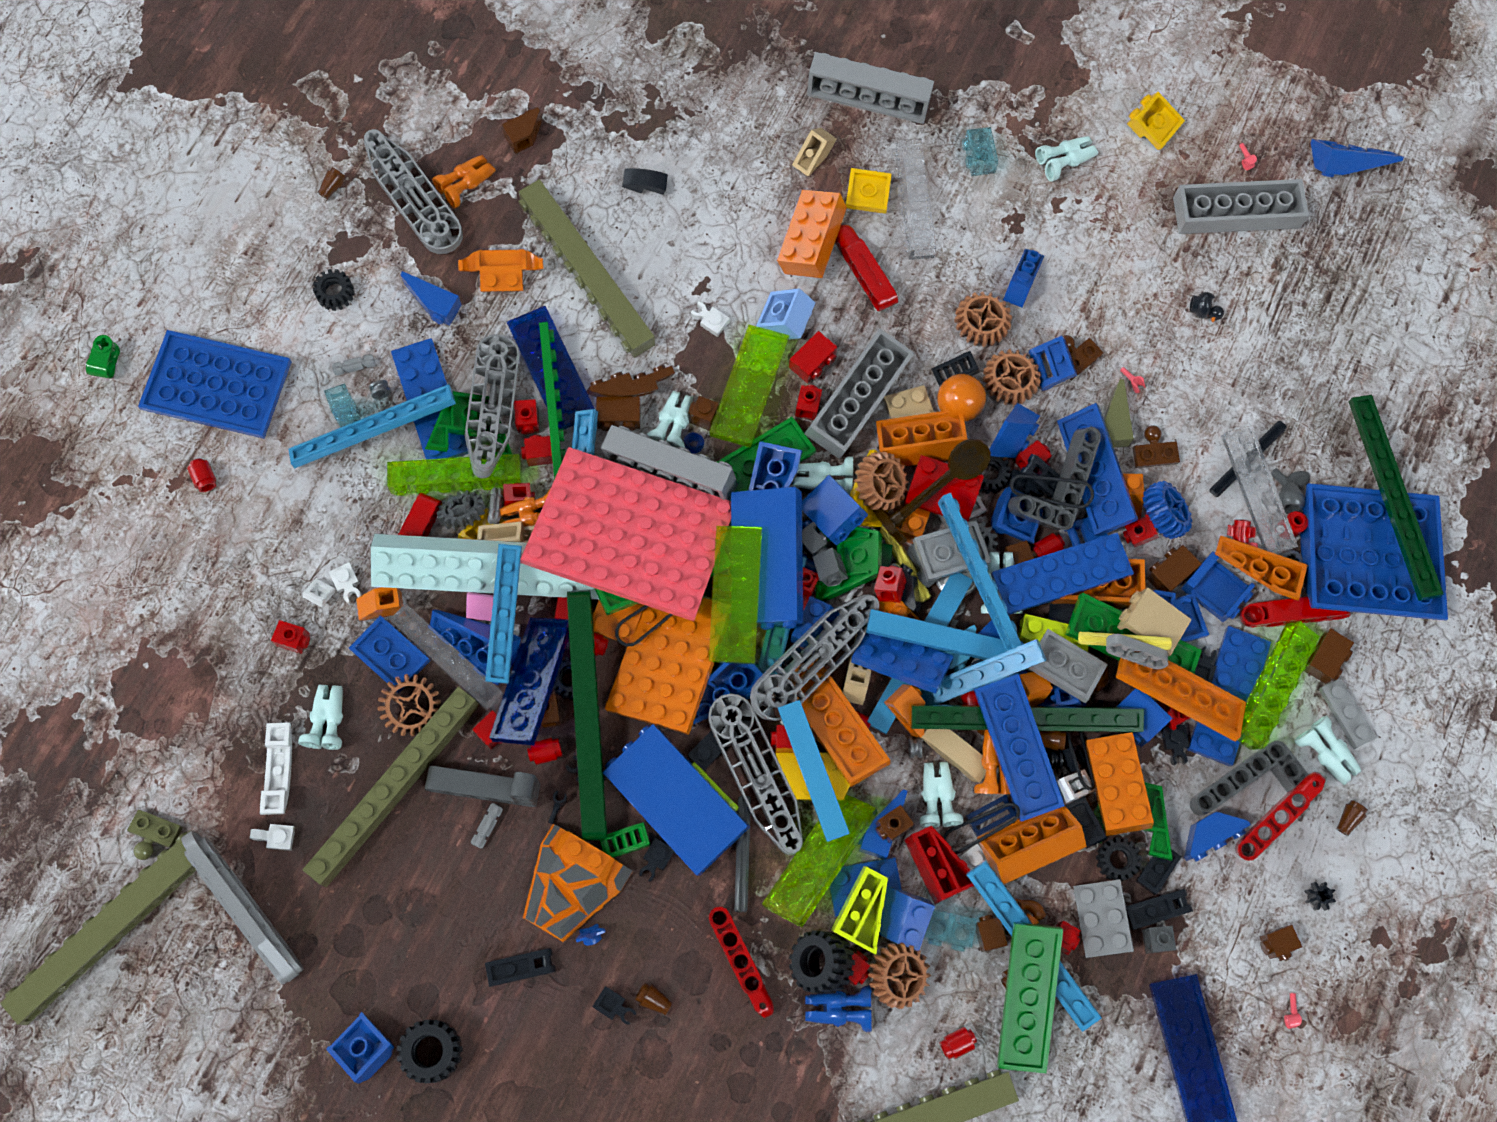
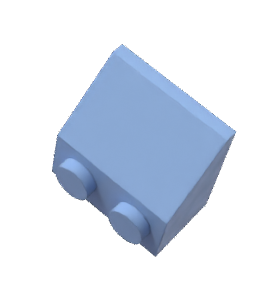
(787, 312)

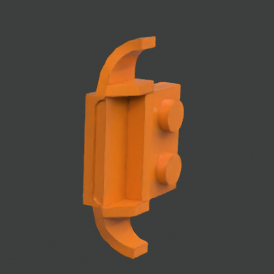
(501, 268)

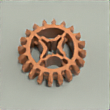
(999, 322)
(1014, 366)
(878, 482)
(391, 695)
(906, 986)

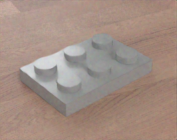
(941, 555)
(1069, 666)
(1103, 918)

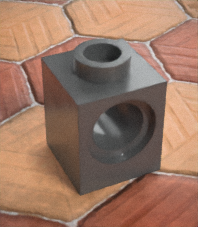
(830, 567)
(1159, 939)

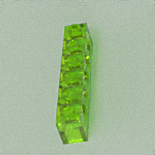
(400, 471)
(1276, 684)

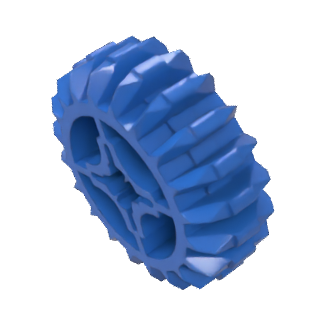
(1167, 510)

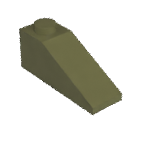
(1118, 417)

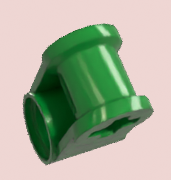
(103, 359)

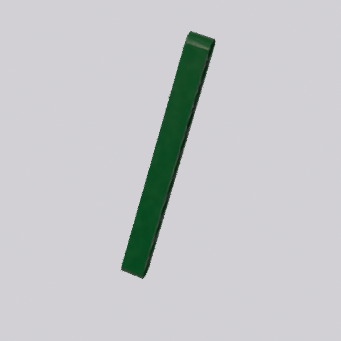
(586, 715)

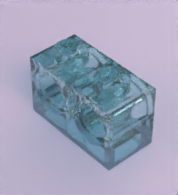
(984, 151)
(342, 405)
(950, 923)

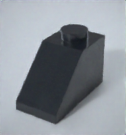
(911, 593)

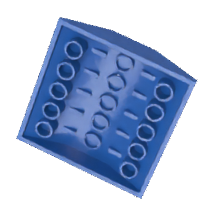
(1357, 558)

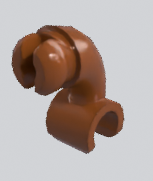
(1034, 907)

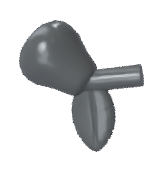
(1290, 493)

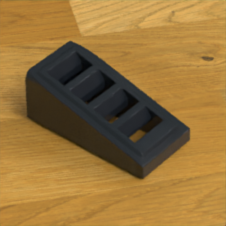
(973, 370)

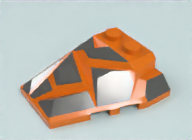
(571, 883)

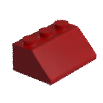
(963, 491)

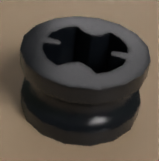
(1055, 758)

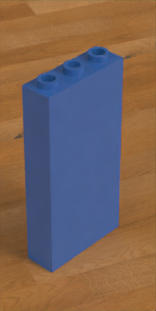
(781, 551)
(675, 799)

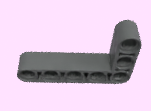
(1073, 490)
(1250, 774)
(520, 790)

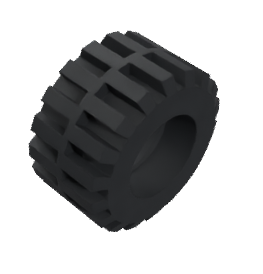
(806, 962)
(409, 1046)

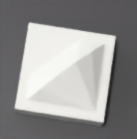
(318, 592)

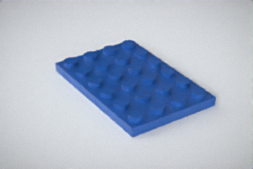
(215, 384)

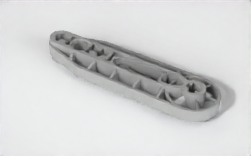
(430, 219)
(491, 358)
(824, 647)
(763, 784)
(241, 907)

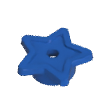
(590, 935)

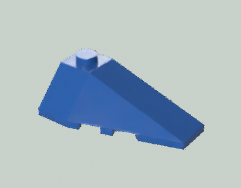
(1343, 160)
(774, 466)
(468, 637)
(728, 679)

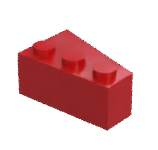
(938, 864)

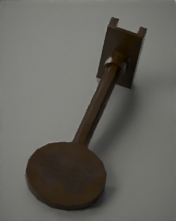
(965, 463)

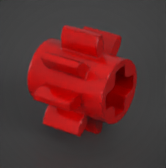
(1241, 530)

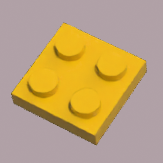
(868, 190)

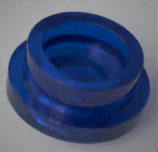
(694, 437)

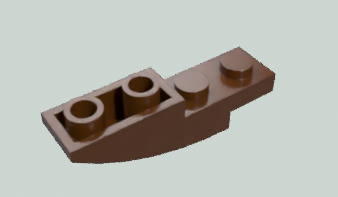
(623, 386)

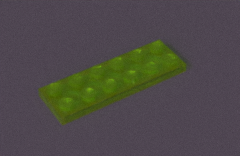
(749, 386)
(735, 594)
(818, 864)

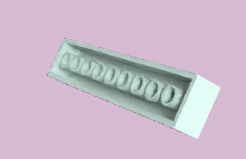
(455, 566)

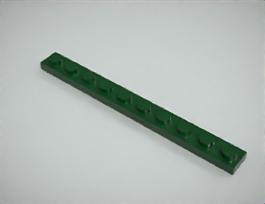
(1395, 498)
(1046, 718)

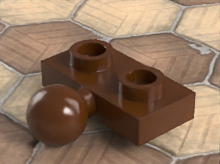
(1084, 354)
(1155, 453)

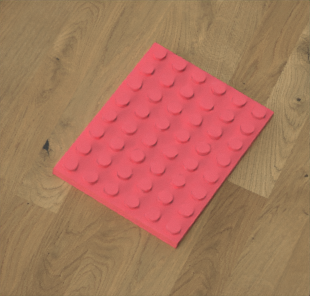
(628, 534)

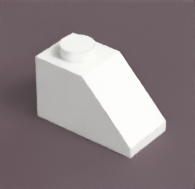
(1071, 787)

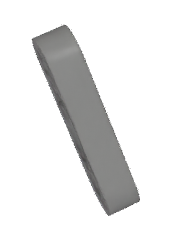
(1149, 655)

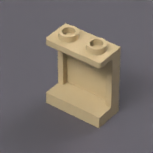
(1154, 617)

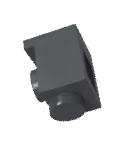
(813, 541)

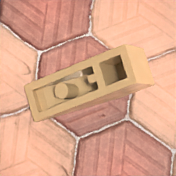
(856, 682)

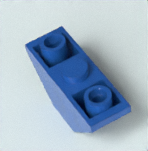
(1212, 832)

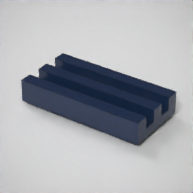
(1004, 799)

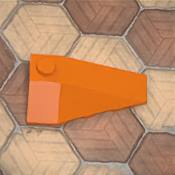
(1270, 569)

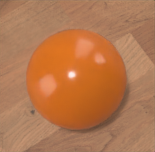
(962, 396)

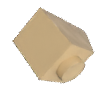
(814, 151)

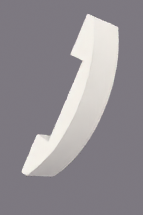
(278, 769)

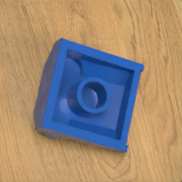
(1006, 523)
(361, 1049)

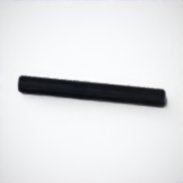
(1265, 441)

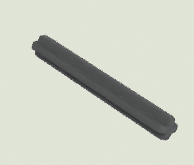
(742, 860)

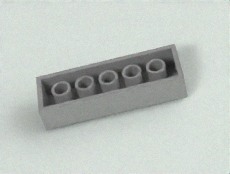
(869, 87)
(1240, 206)
(859, 393)
(668, 462)

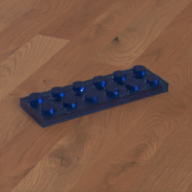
(527, 337)
(531, 681)
(1192, 1050)

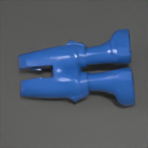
(833, 1009)

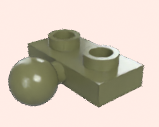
(152, 830)

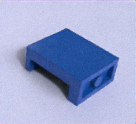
(833, 510)
(1218, 588)

